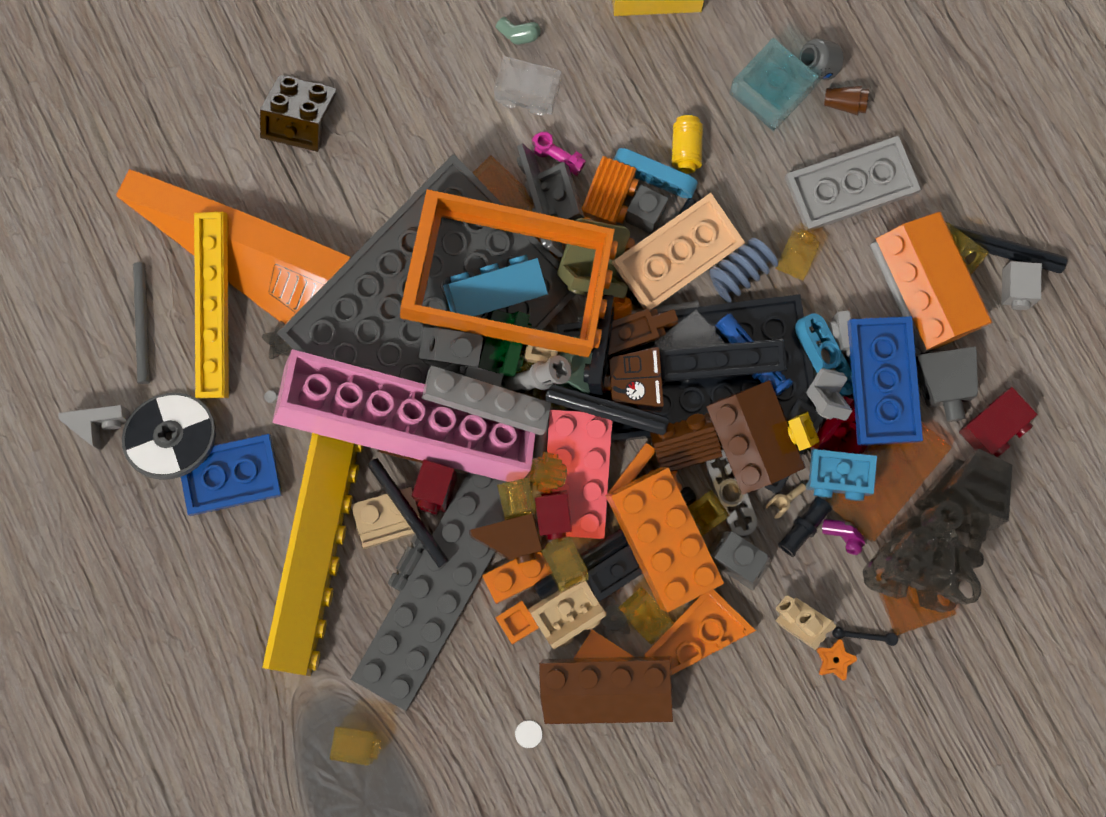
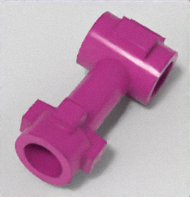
(544, 146)

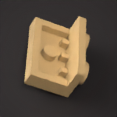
(567, 614)

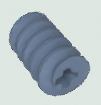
(741, 267)

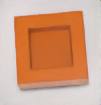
(517, 622)

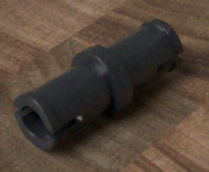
(805, 526)

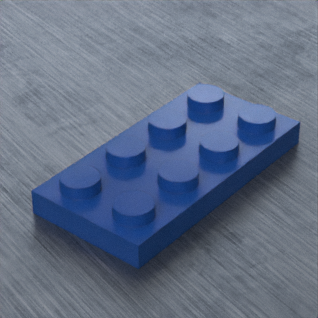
(884, 380)

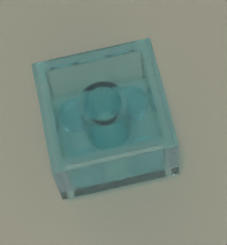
(773, 84)

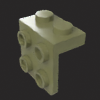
(578, 262)

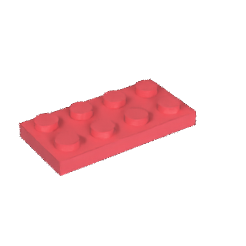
(584, 448)

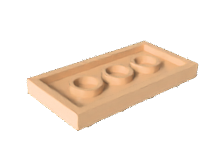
(678, 252)

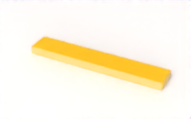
(211, 305)

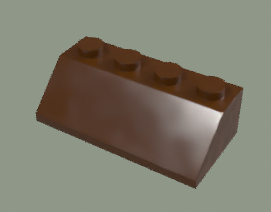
(606, 690)

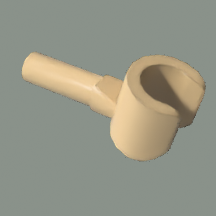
(783, 501)

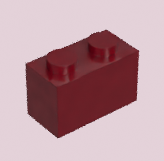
(999, 423)
(434, 487)

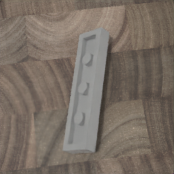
(486, 400)

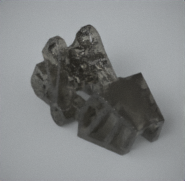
(965, 499)

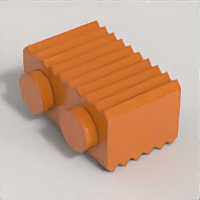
(609, 192)

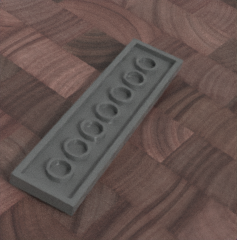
(432, 597)

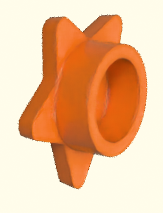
(829, 666)

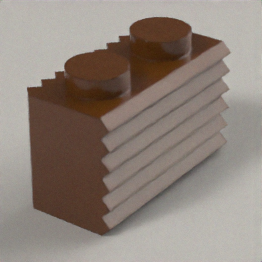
(687, 443)

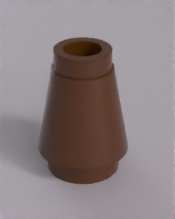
(847, 99)

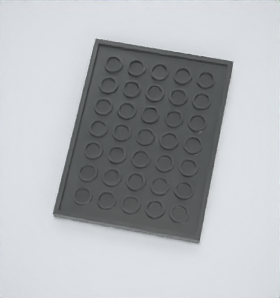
(358, 308)

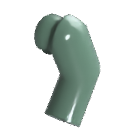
(520, 33)

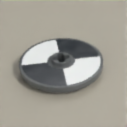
(146, 431)

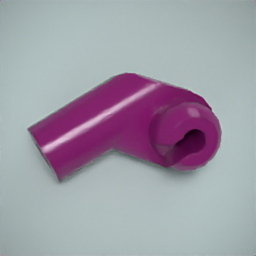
(848, 532)

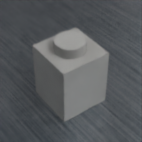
(1021, 284)

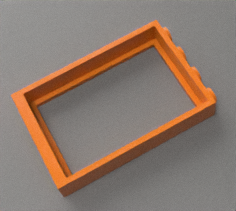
(518, 221)

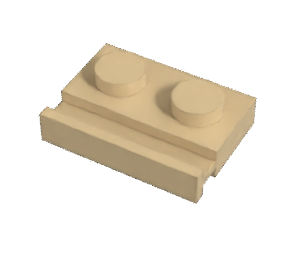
(381, 521)

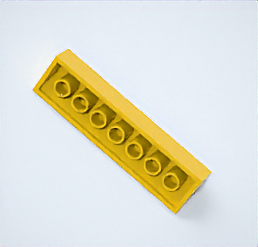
(312, 556)

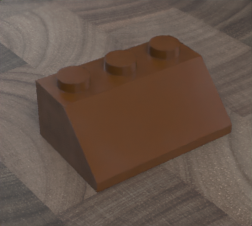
(755, 437)

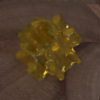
(547, 472)

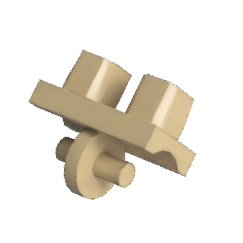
(803, 621)

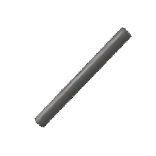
(141, 323)

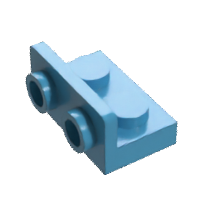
(842, 473)

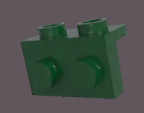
(503, 355)

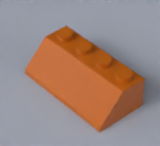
(934, 280)

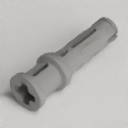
(540, 375)

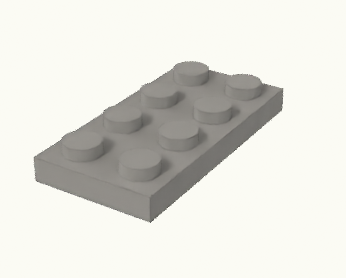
(852, 183)

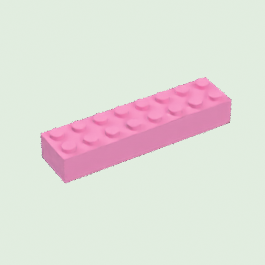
(394, 418)

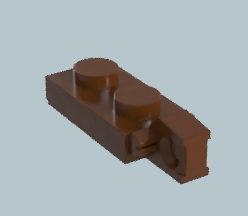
(640, 329)

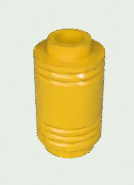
(687, 144)

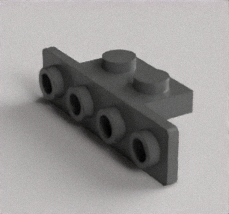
(551, 192)

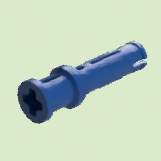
(736, 334)

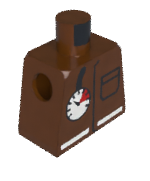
(636, 380)

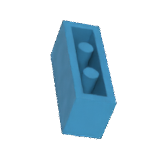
(495, 287)

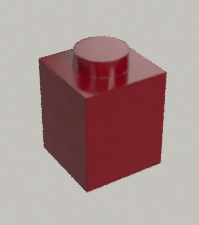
(553, 514)

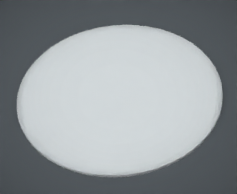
(528, 734)

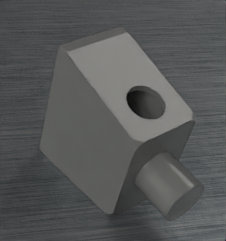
(451, 346)
(948, 380)
(739, 558)

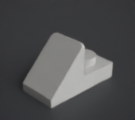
(88, 422)

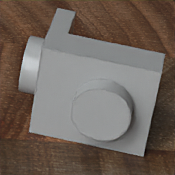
(840, 330)
(826, 396)

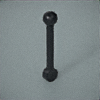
(890, 638)

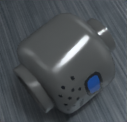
(822, 58)

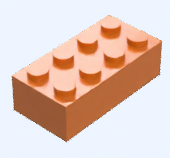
(664, 539)

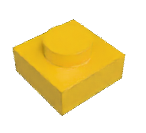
(802, 431)

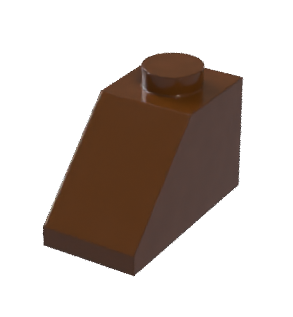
(510, 538)

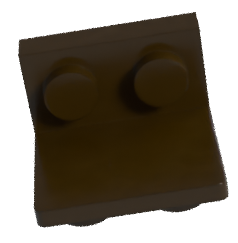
(295, 112)

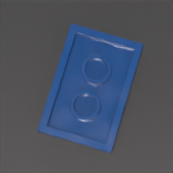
(233, 476)

